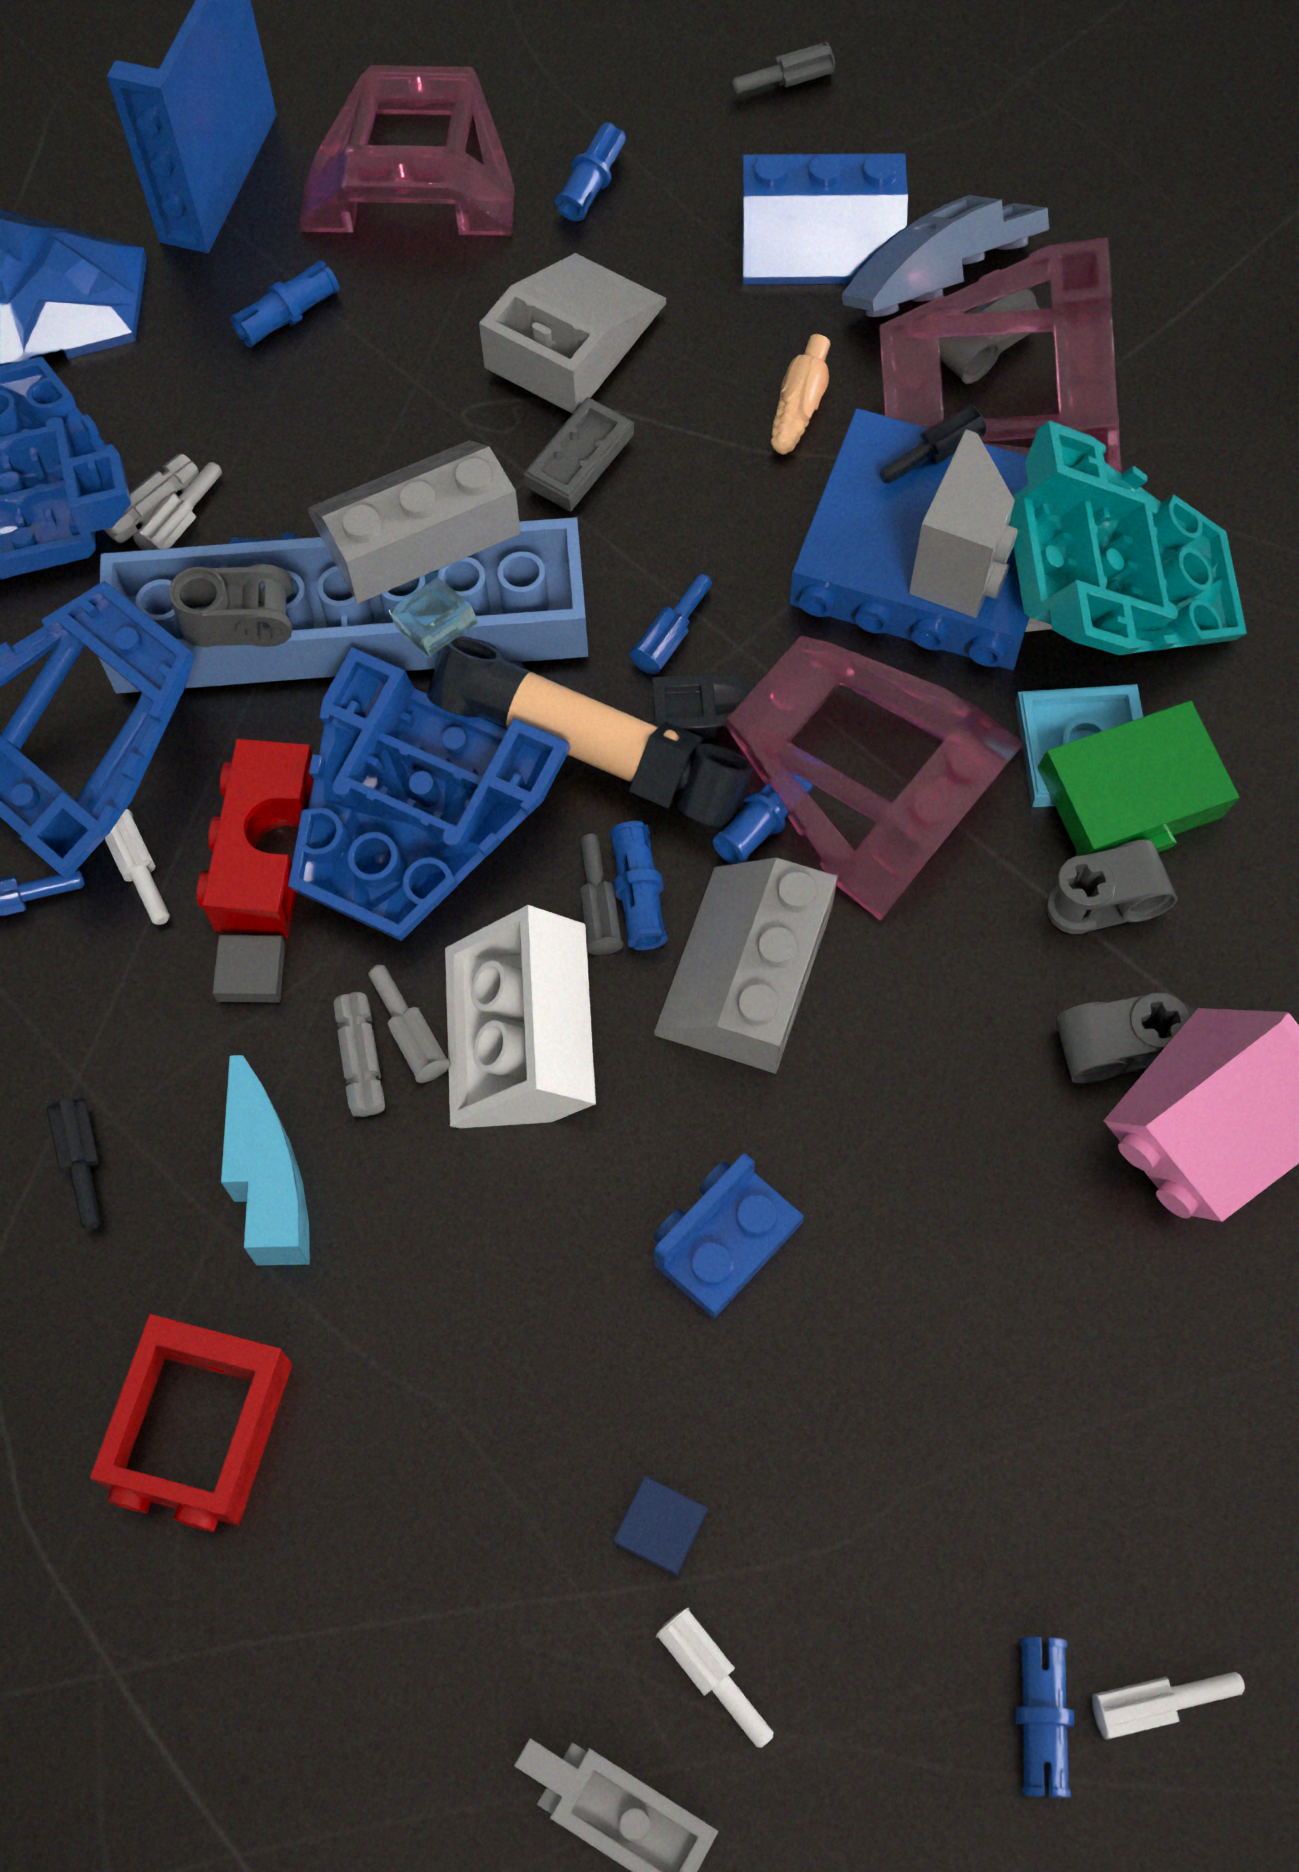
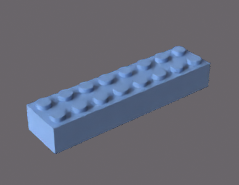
(521, 592)

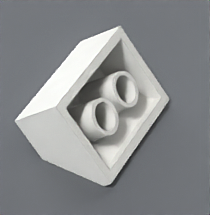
(519, 1022)

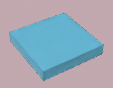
(1066, 715)

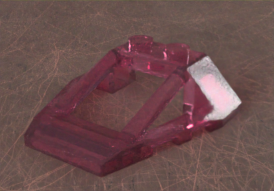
(353, 171)
(1082, 345)
(924, 813)

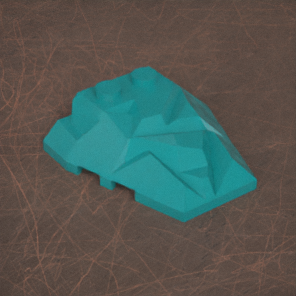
(1115, 560)

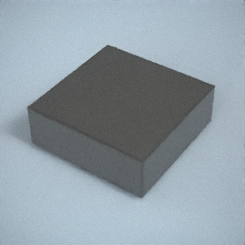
(249, 968)

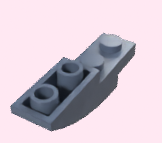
(935, 247)

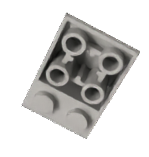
(566, 329)

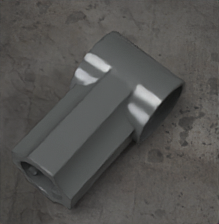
(975, 355)

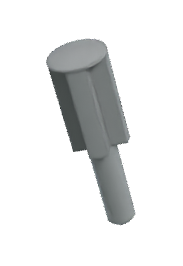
(175, 512)
(410, 1030)

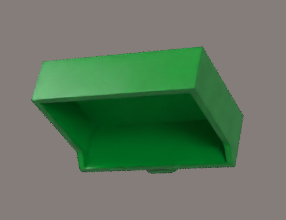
(1138, 782)

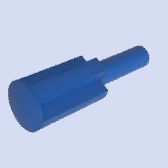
(668, 629)
(14, 893)

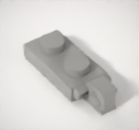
(616, 1811)

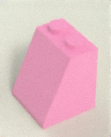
(1215, 1112)

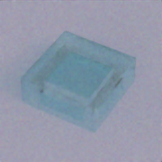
(433, 616)

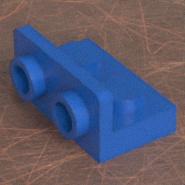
(724, 1235)

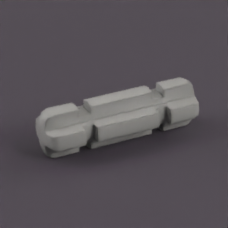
(150, 495)
(359, 1054)

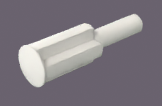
(136, 865)
(711, 1671)
(1155, 1702)

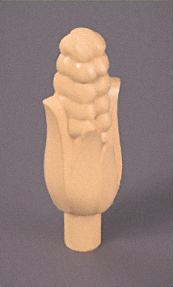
(800, 394)

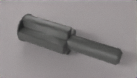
(790, 69)
(598, 902)

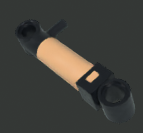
(658, 761)

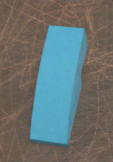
(263, 1172)

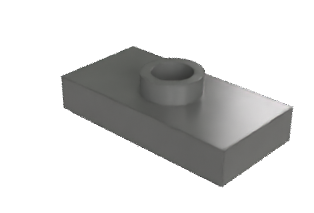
(578, 454)

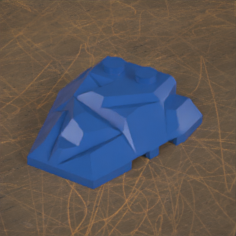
(65, 289)
(53, 473)
(409, 796)

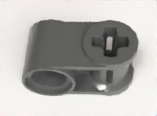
(234, 605)
(1111, 889)
(1111, 1036)

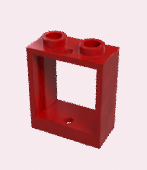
(214, 1351)

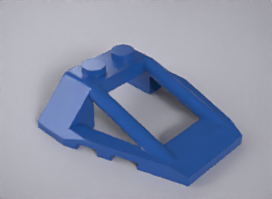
(146, 656)

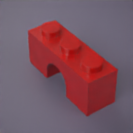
(261, 791)

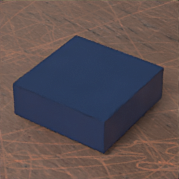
(660, 1526)

